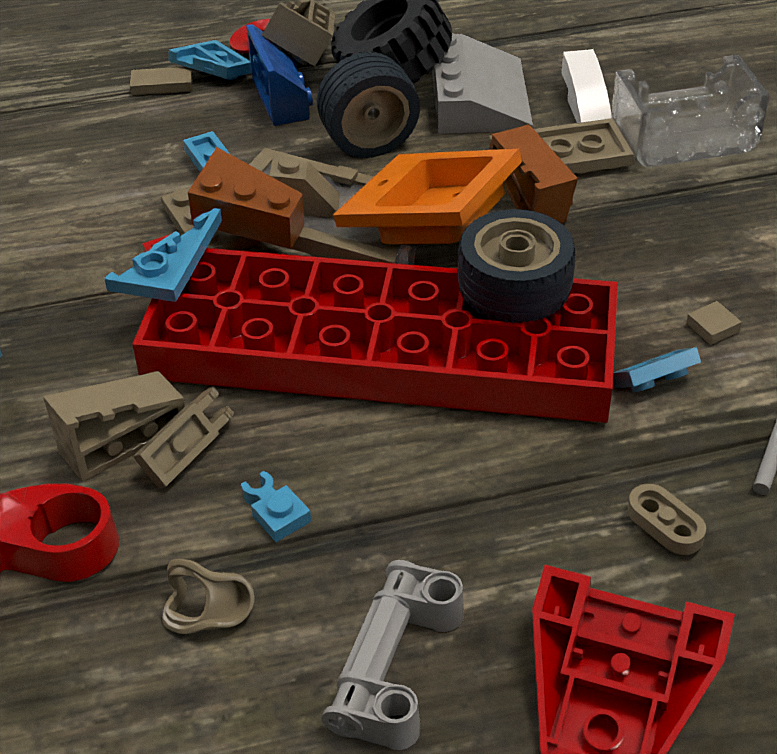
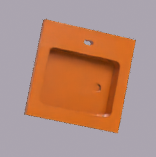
(430, 195)

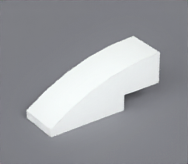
(585, 86)

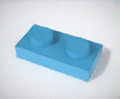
(201, 148)
(670, 365)

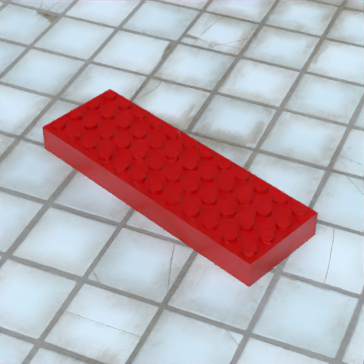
(378, 337)

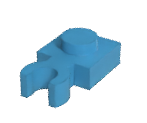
(276, 511)

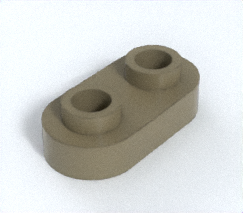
(669, 522)

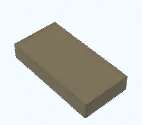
(161, 81)

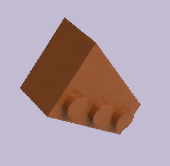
(542, 179)
(249, 201)

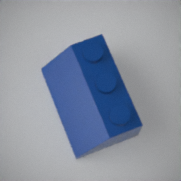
(277, 80)

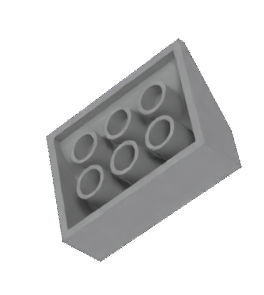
(479, 89)

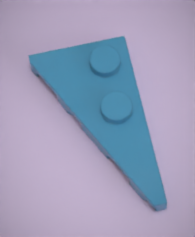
(169, 263)

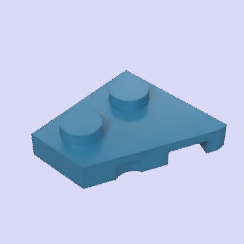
(211, 58)

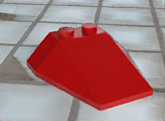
(619, 668)

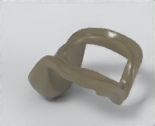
(227, 598)

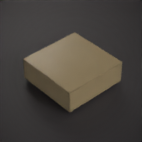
(713, 322)

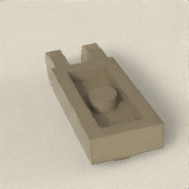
(182, 439)

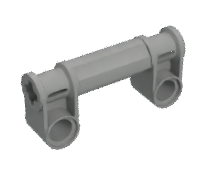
(364, 698)

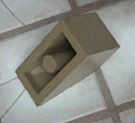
(318, 194)

